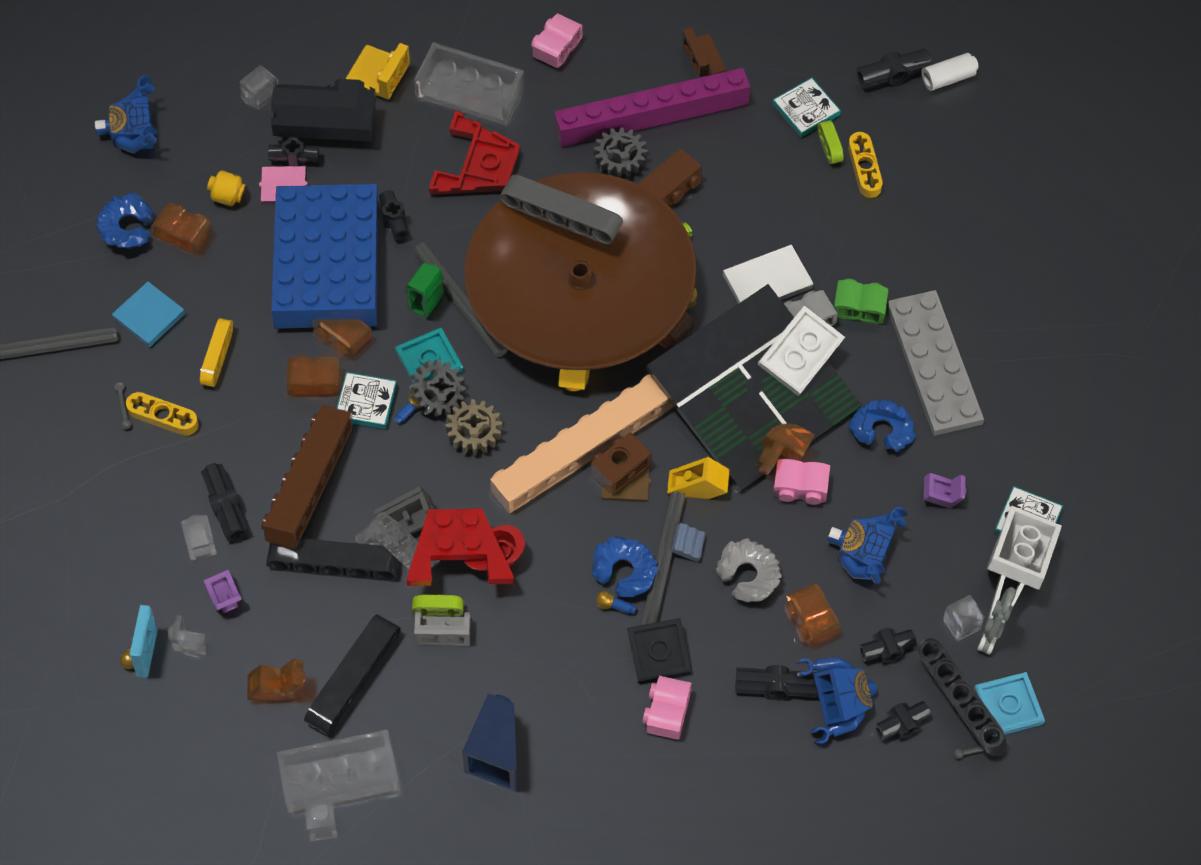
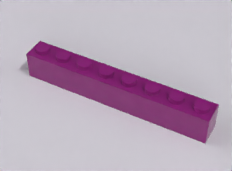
(652, 107)

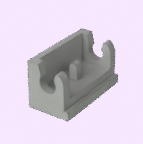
(442, 630)

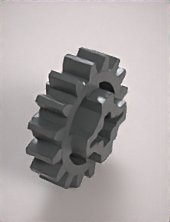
(620, 152)
(430, 396)

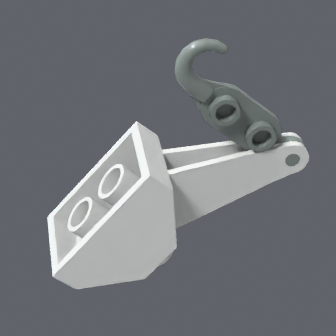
(1021, 555)

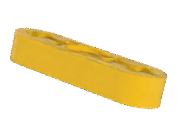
(867, 155)
(216, 352)
(170, 422)

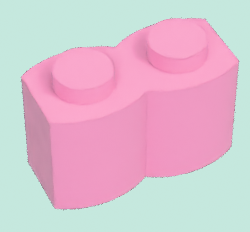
(557, 40)
(801, 481)
(668, 707)

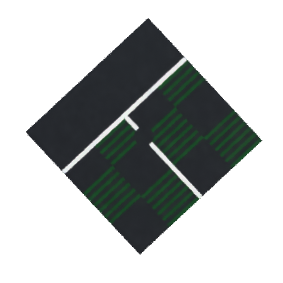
(736, 402)

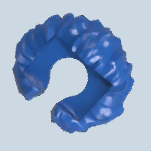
(117, 208)
(887, 411)
(635, 554)

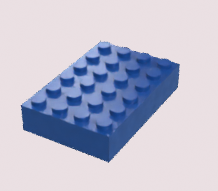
(325, 254)

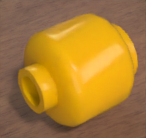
(226, 188)

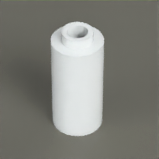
(949, 71)

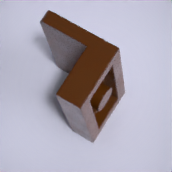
(702, 53)

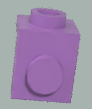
(944, 490)
(222, 591)

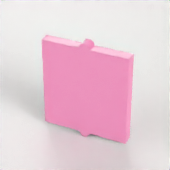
(280, 177)

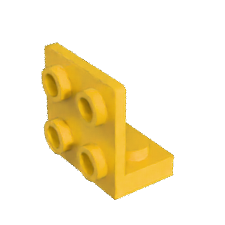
(381, 69)

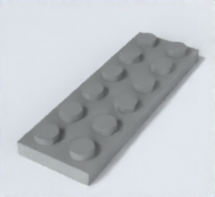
(935, 363)

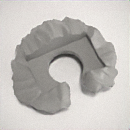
(761, 558)

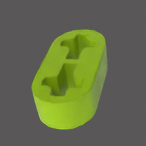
(830, 142)
(438, 605)

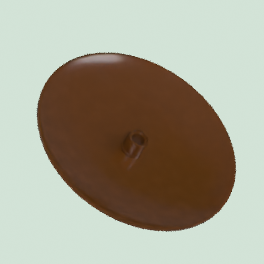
(631, 290)

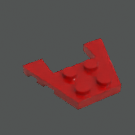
(487, 164)
(457, 536)

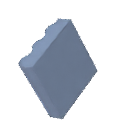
(688, 542)

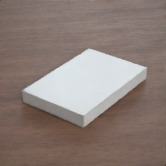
(778, 269)
(801, 350)

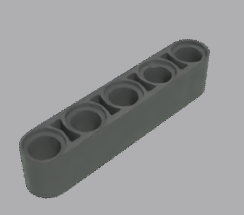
(561, 209)

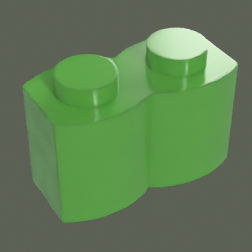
(860, 301)

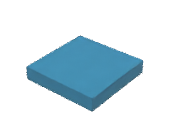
(148, 314)

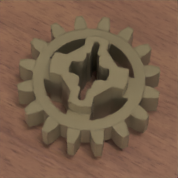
(486, 424)

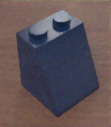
(492, 744)

